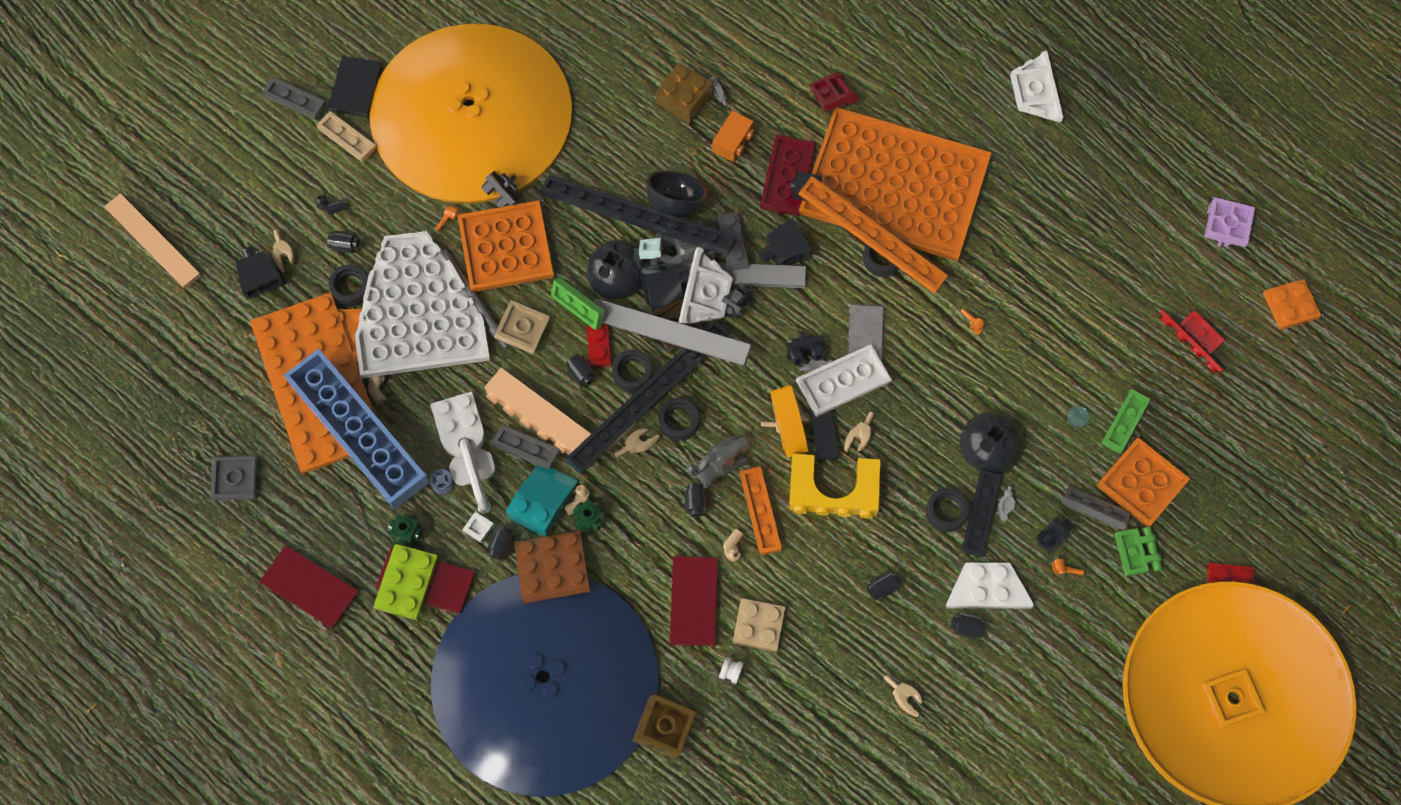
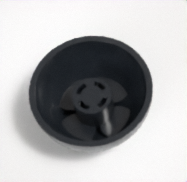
(675, 193)
(615, 269)
(989, 451)

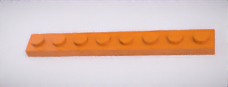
(873, 234)

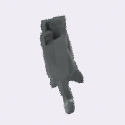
(684, 250)
(721, 459)

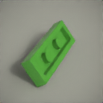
(577, 303)
(1125, 421)

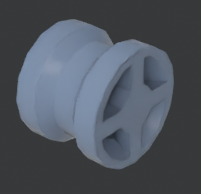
(438, 477)

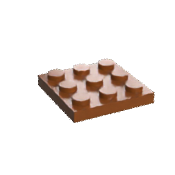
(551, 567)

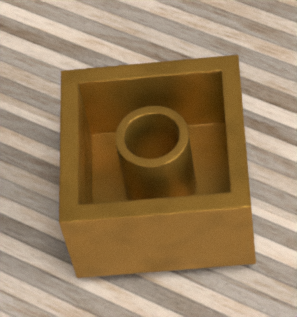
(684, 93)
(664, 726)

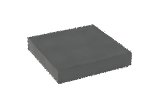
(234, 478)

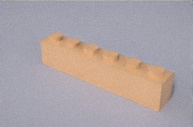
(535, 412)

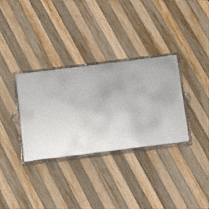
(865, 328)

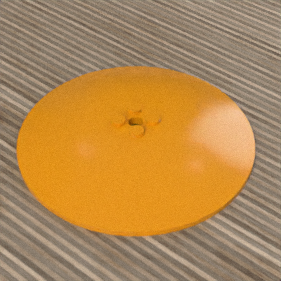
(450, 148)
(1290, 687)

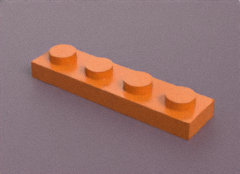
(760, 511)

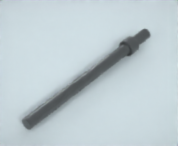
(477, 302)

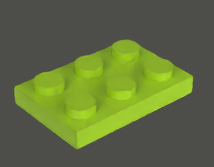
(406, 582)

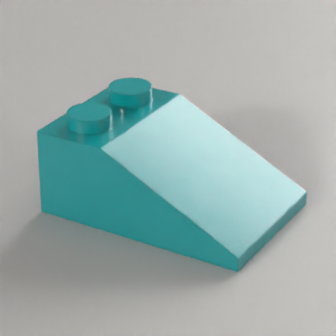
(541, 500)

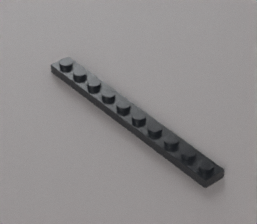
(639, 215)
(638, 405)

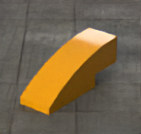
(788, 421)

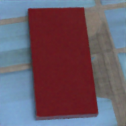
(787, 158)
(309, 587)
(447, 587)
(693, 601)

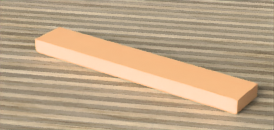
(152, 241)

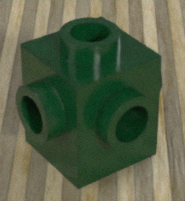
(588, 524)
(405, 537)

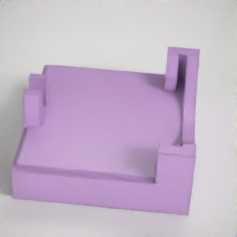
(1229, 222)

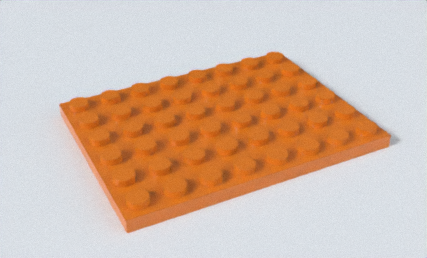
(904, 180)

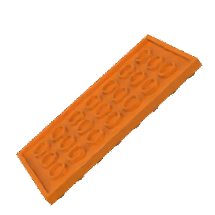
(284, 342)

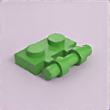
(1132, 552)

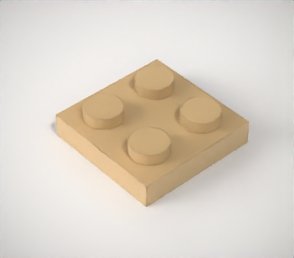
(521, 327)
(758, 625)

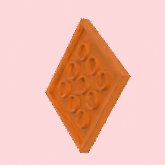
(505, 246)

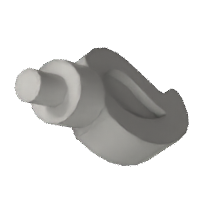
(717, 89)
(812, 365)
(1006, 504)

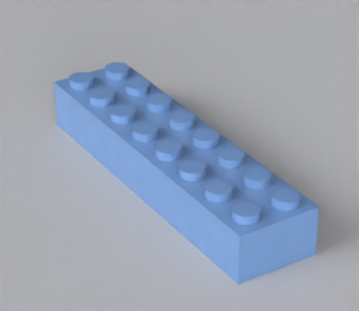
(356, 429)

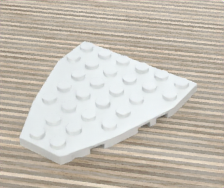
(416, 311)

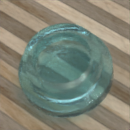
(1078, 416)

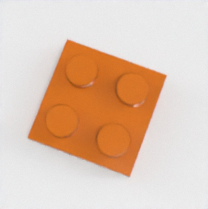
(1292, 304)

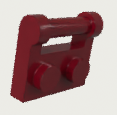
(827, 94)

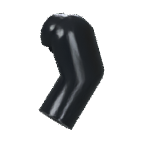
(328, 206)

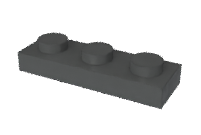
(294, 98)
(737, 258)
(526, 447)
(1096, 508)

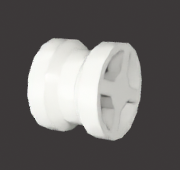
(731, 670)

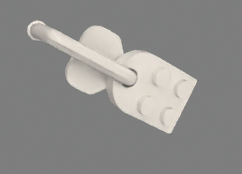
(459, 426)

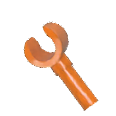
(450, 212)
(977, 323)
(1060, 567)

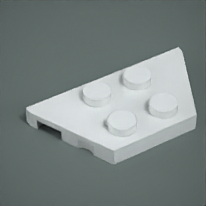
(1036, 89)
(705, 290)
(989, 587)

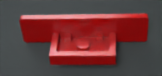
(1199, 334)

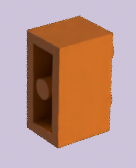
(732, 136)

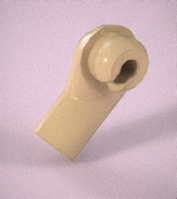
(374, 389)
(582, 495)
(730, 546)

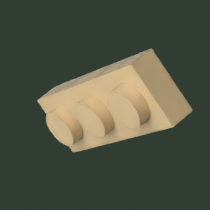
(346, 136)

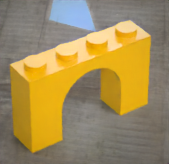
(807, 498)

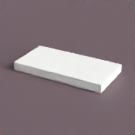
(843, 380)

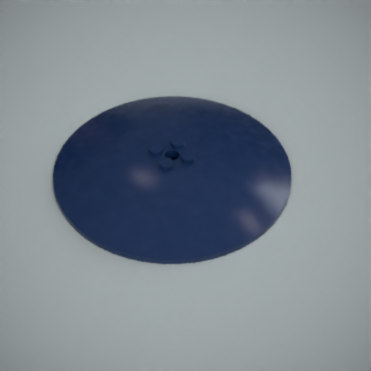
(551, 733)

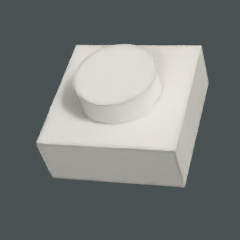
(478, 527)

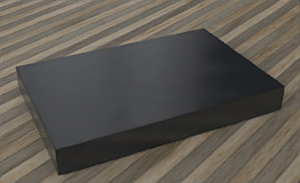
(354, 86)

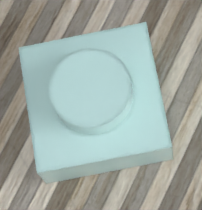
(650, 248)

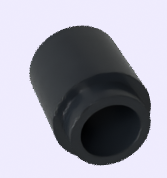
(343, 241)
(581, 370)
(696, 500)
(500, 543)
(883, 585)
(968, 625)

